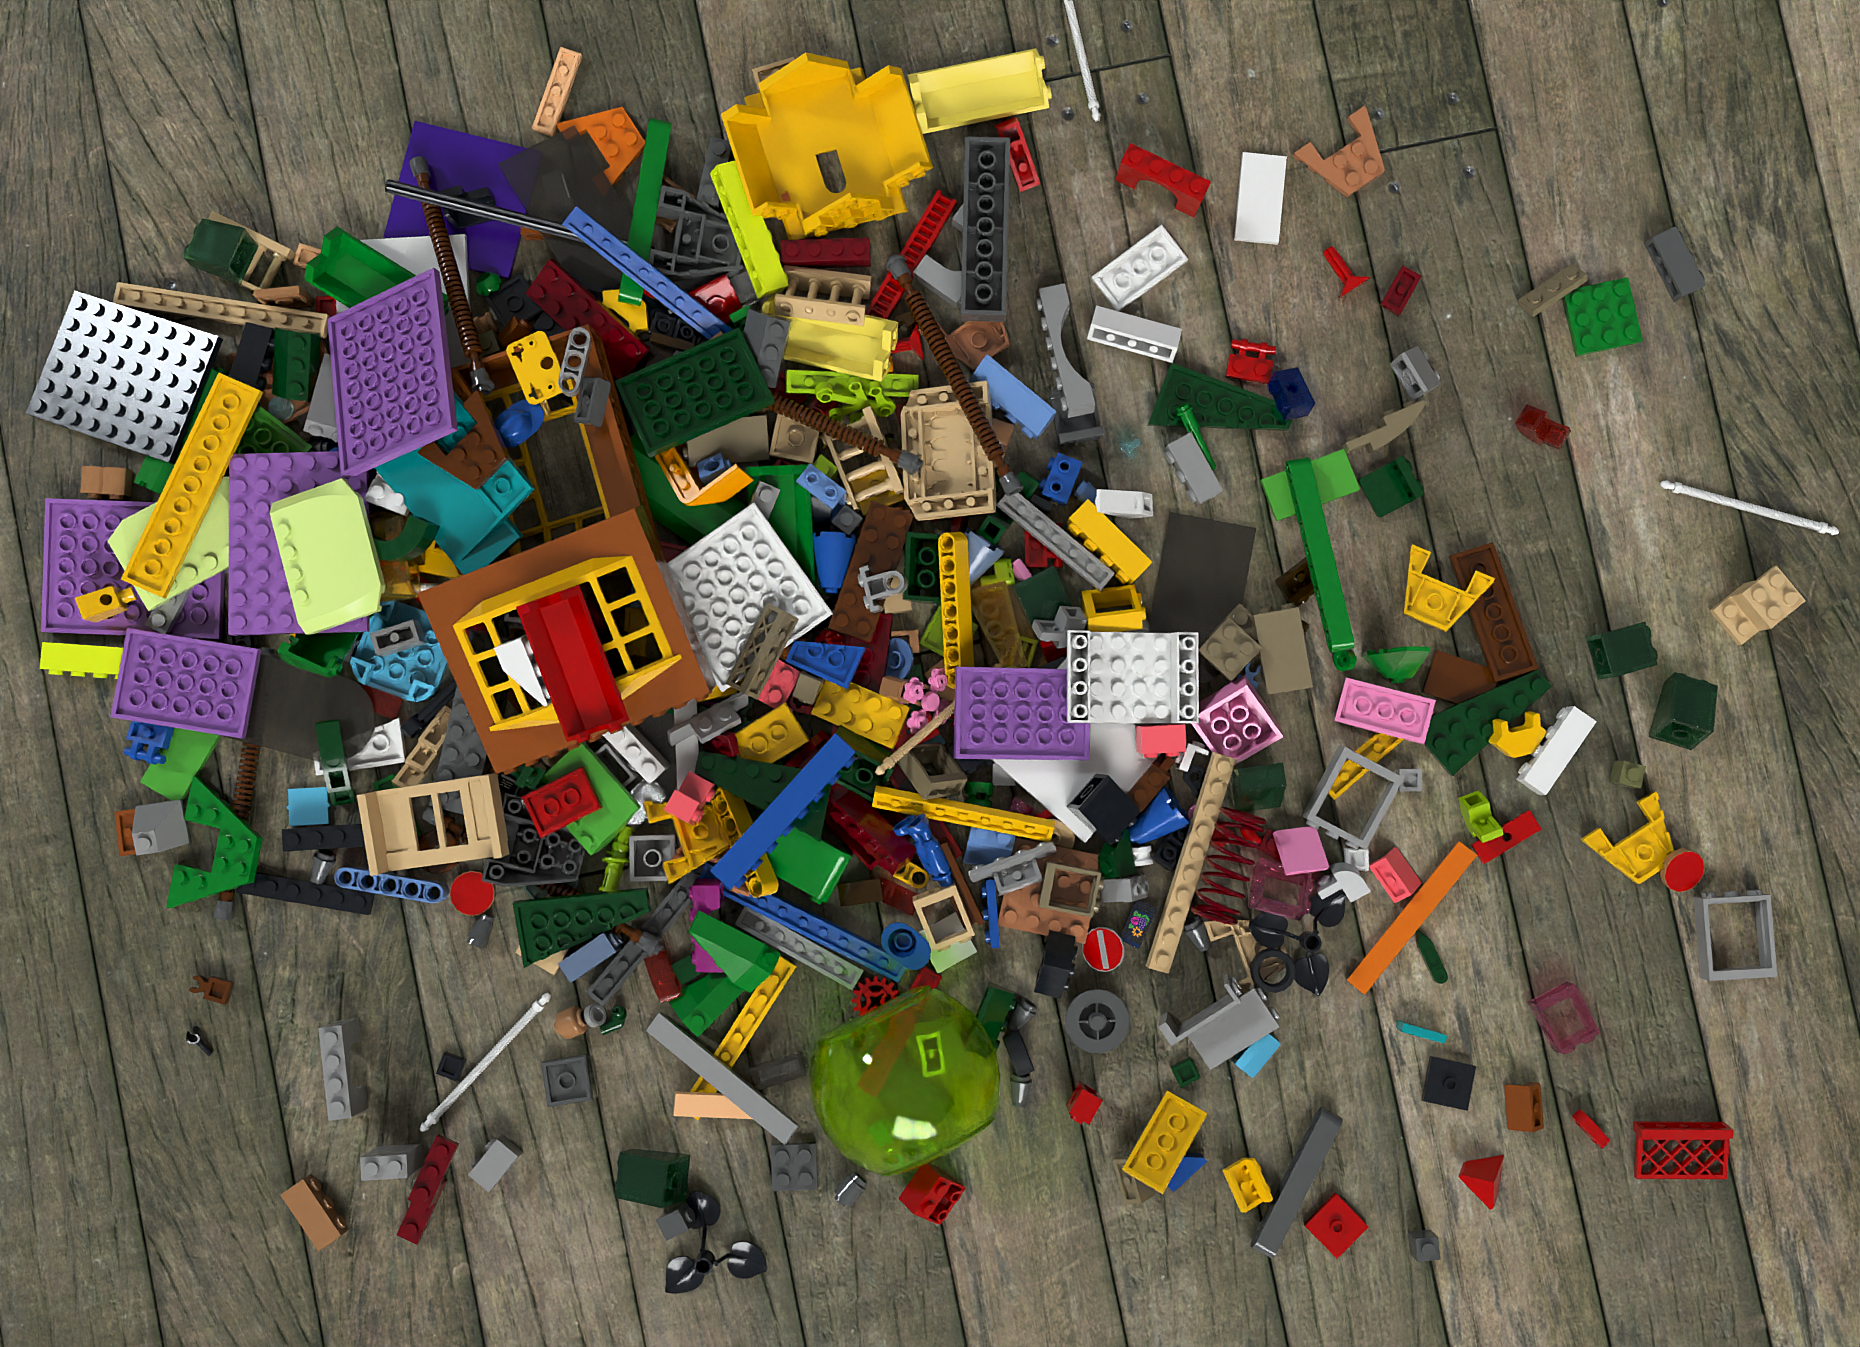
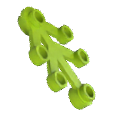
(882, 406)

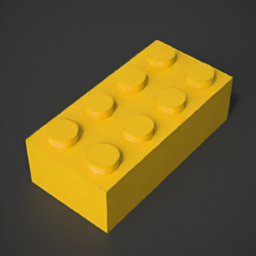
(1108, 543)

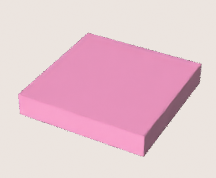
(1300, 850)

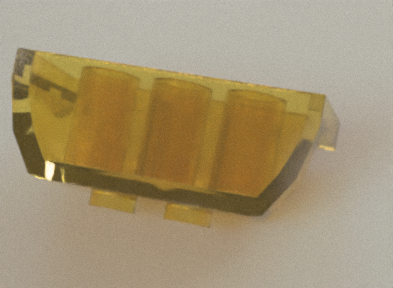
(400, 578)

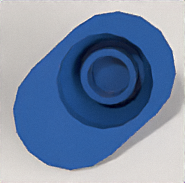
(519, 422)
(906, 945)

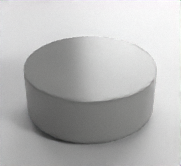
(594, 1015)

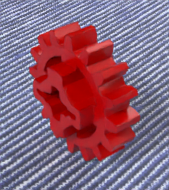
(868, 992)

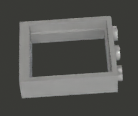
(1325, 784)
(1765, 936)

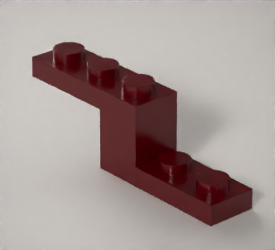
(427, 1189)

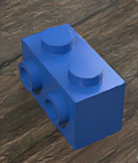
(1061, 479)

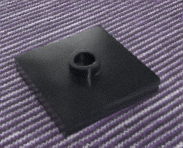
(512, 301)
(1448, 1083)

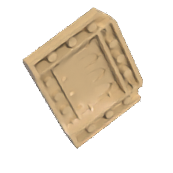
(955, 470)

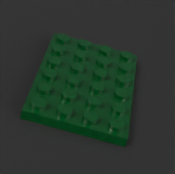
(694, 392)

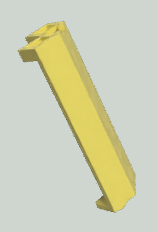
(979, 90)
(841, 346)

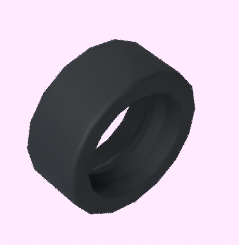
(1285, 982)
(1018, 1053)

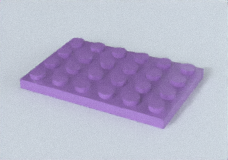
(186, 683)
(1015, 715)

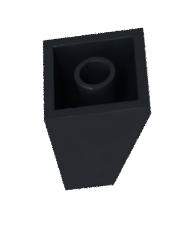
(1104, 808)

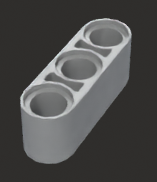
(575, 373)

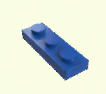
(990, 913)

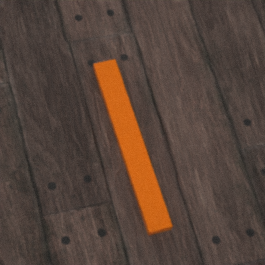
(1411, 917)

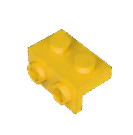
(1247, 1183)

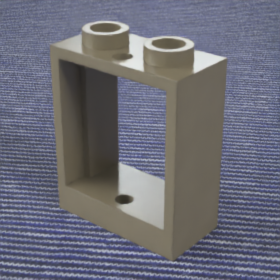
(951, 777)
(1046, 887)

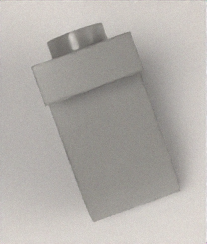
(878, 586)
(1124, 889)

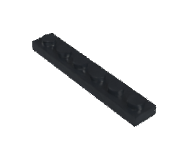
(309, 893)

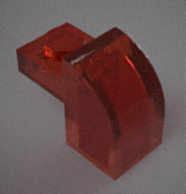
(1537, 427)

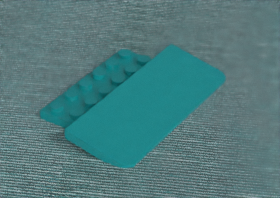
(471, 520)

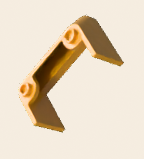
(690, 488)

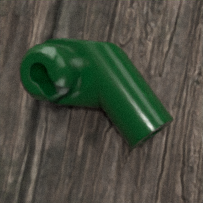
(617, 1020)

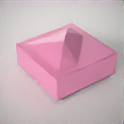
(1020, 570)

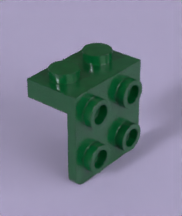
(1391, 486)

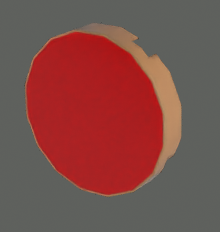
(1682, 870)
(471, 894)

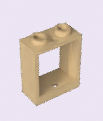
(933, 896)

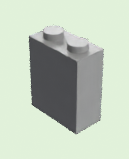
(391, 1162)

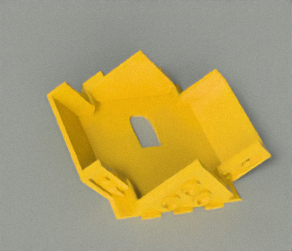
(818, 109)

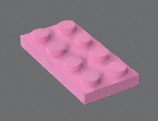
(1385, 710)

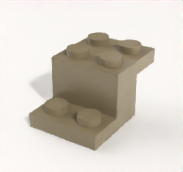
(1232, 643)

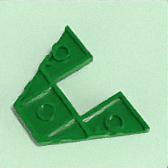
(235, 852)

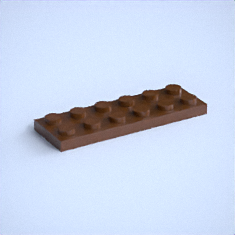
(880, 548)
(1495, 615)

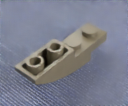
(1391, 426)

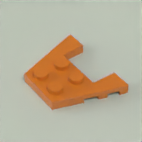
(614, 137)

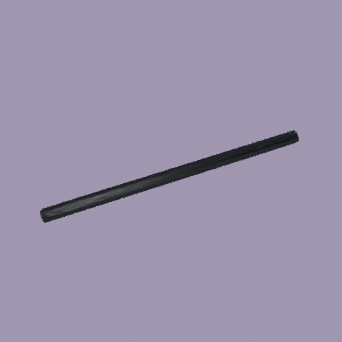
(481, 209)

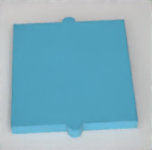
(308, 806)

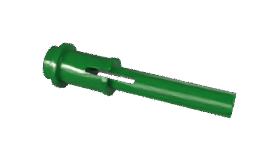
(1191, 425)

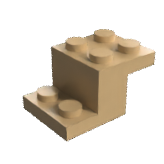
(1757, 605)

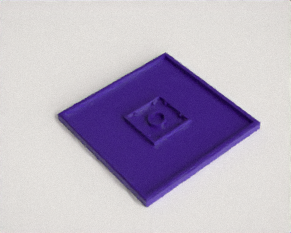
(472, 163)

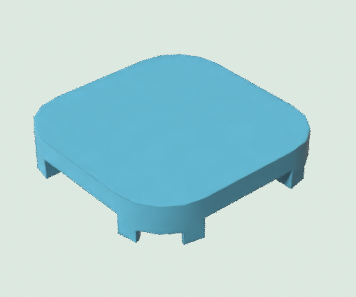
(408, 673)

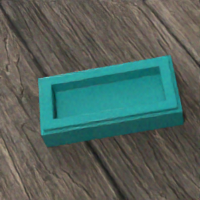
(1421, 1032)

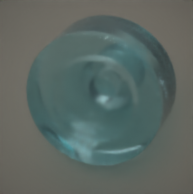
(280, 408)
(1129, 447)

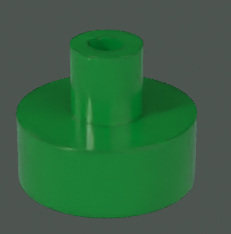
(1344, 660)

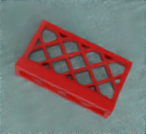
(1687, 1132)

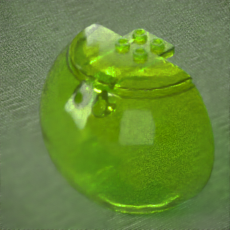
(905, 1082)

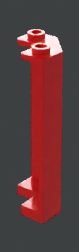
(573, 664)

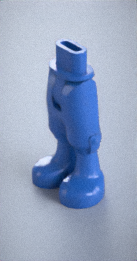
(927, 848)

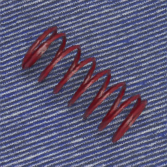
(1247, 820)

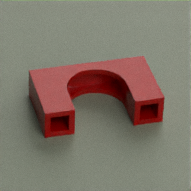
(1143, 165)

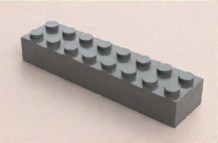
(985, 229)
(462, 747)

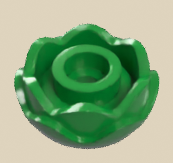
(488, 282)

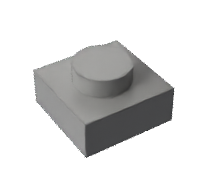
(1412, 779)

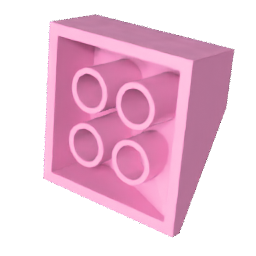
(1237, 721)

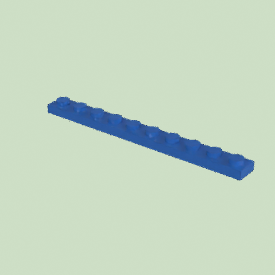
(644, 273)
(817, 929)

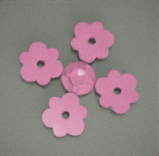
(930, 700)

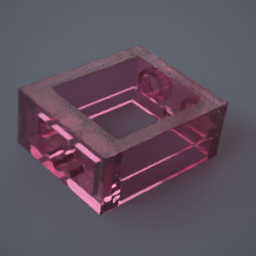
(1275, 870)
(1553, 997)

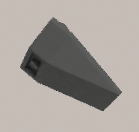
(532, 858)

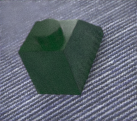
(1117, 858)

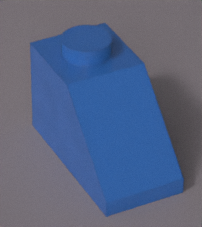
(1187, 1167)

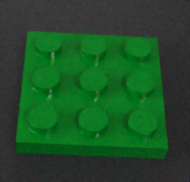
(1602, 317)

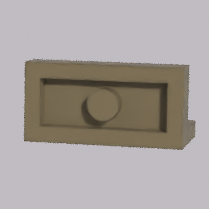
(1132, 1189)

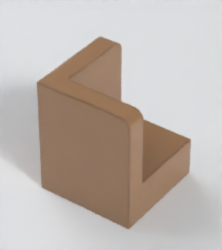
(909, 636)

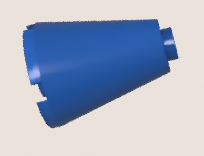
(832, 559)
(1158, 818)

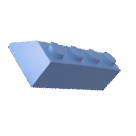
(1014, 398)

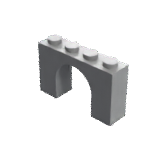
(939, 279)
(342, 1097)

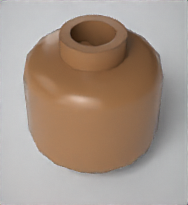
(570, 1022)

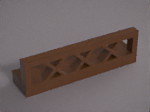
(967, 896)

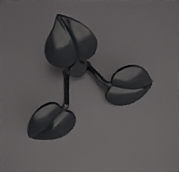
(1313, 970)
(685, 1275)

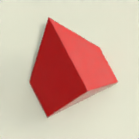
(1483, 1178)

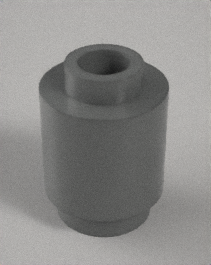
(850, 1189)

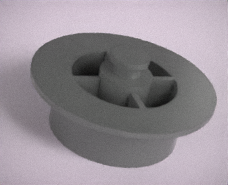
(1097, 1021)

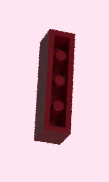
(826, 253)
(872, 832)

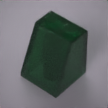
(221, 250)
(1041, 596)
(1622, 650)
(1684, 711)
(1258, 786)
(652, 1177)

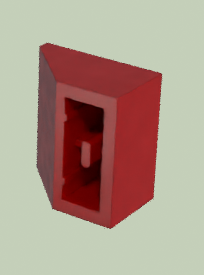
(931, 1193)

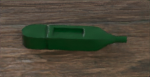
(1431, 958)

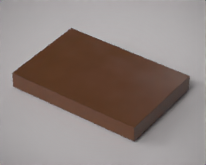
(1456, 678)

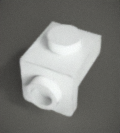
(1184, 759)

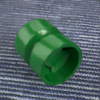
(983, 788)

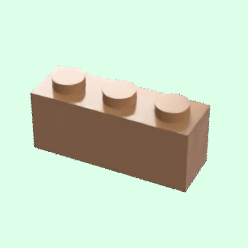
(314, 1212)

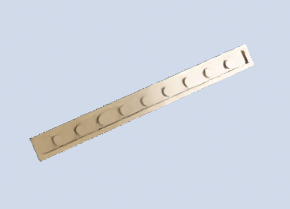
(218, 308)
(1190, 862)

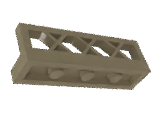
(766, 653)

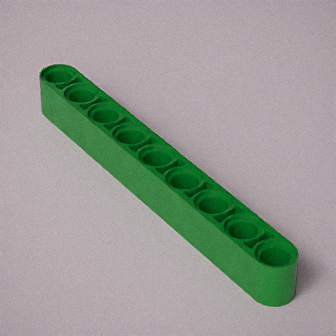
(646, 202)
(1319, 555)

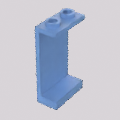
(823, 489)

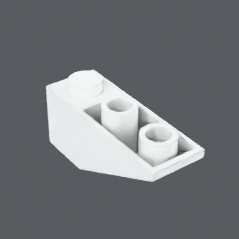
(1124, 503)
(520, 664)

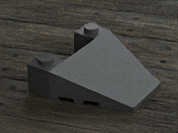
(701, 239)

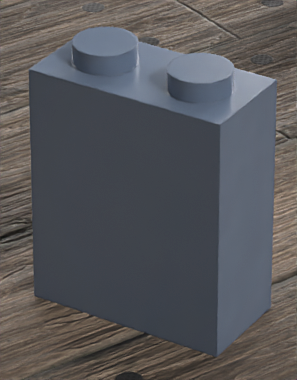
(591, 955)

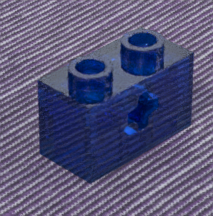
(1291, 394)

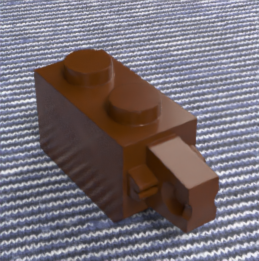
(1150, 783)

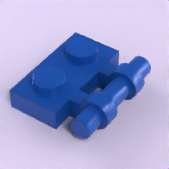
(154, 735)

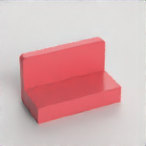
(1395, 875)

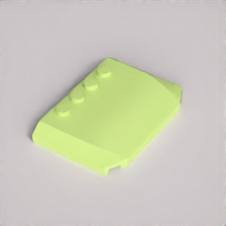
(328, 556)
(205, 557)

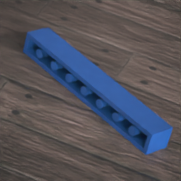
(783, 811)

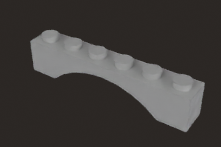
(1075, 390)

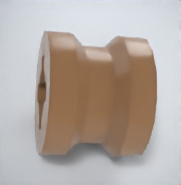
(485, 323)

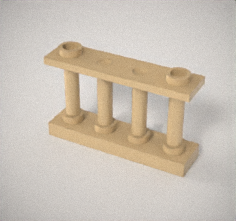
(280, 254)
(824, 282)
(894, 481)

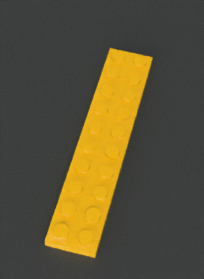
(192, 485)

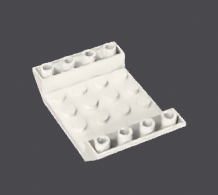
(1132, 677)

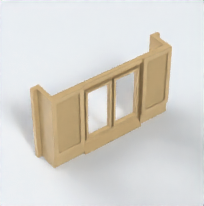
(392, 832)

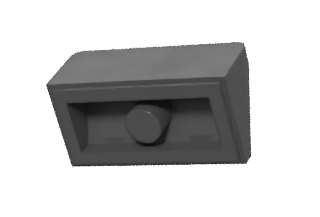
(592, 401)

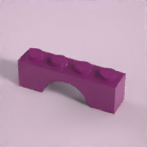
(706, 897)

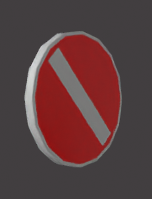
(1103, 949)

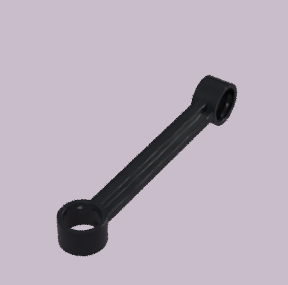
(418, 722)

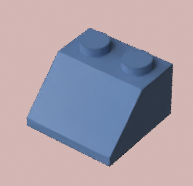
(987, 845)

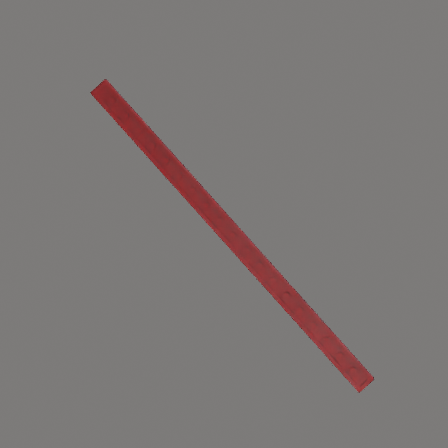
(890, 291)

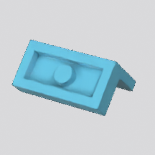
(1256, 1055)

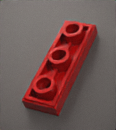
(1516, 829)

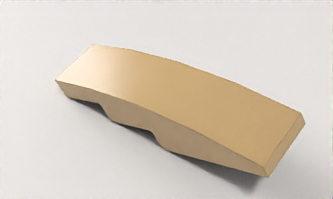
(425, 752)

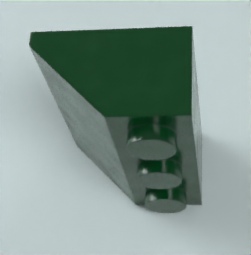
(295, 363)
(922, 568)
(861, 774)
(994, 1009)

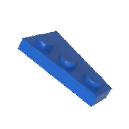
(827, 661)

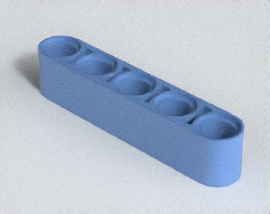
(381, 886)

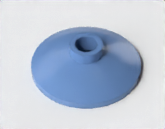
(899, 658)

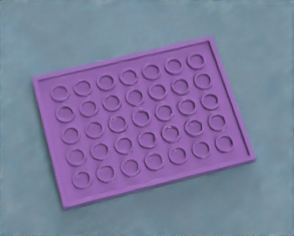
(391, 374)
(82, 562)
(257, 580)

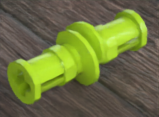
(617, 859)

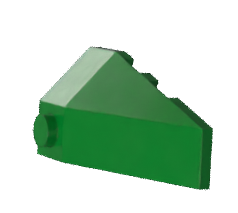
(1398, 662)
(737, 954)
(705, 1001)

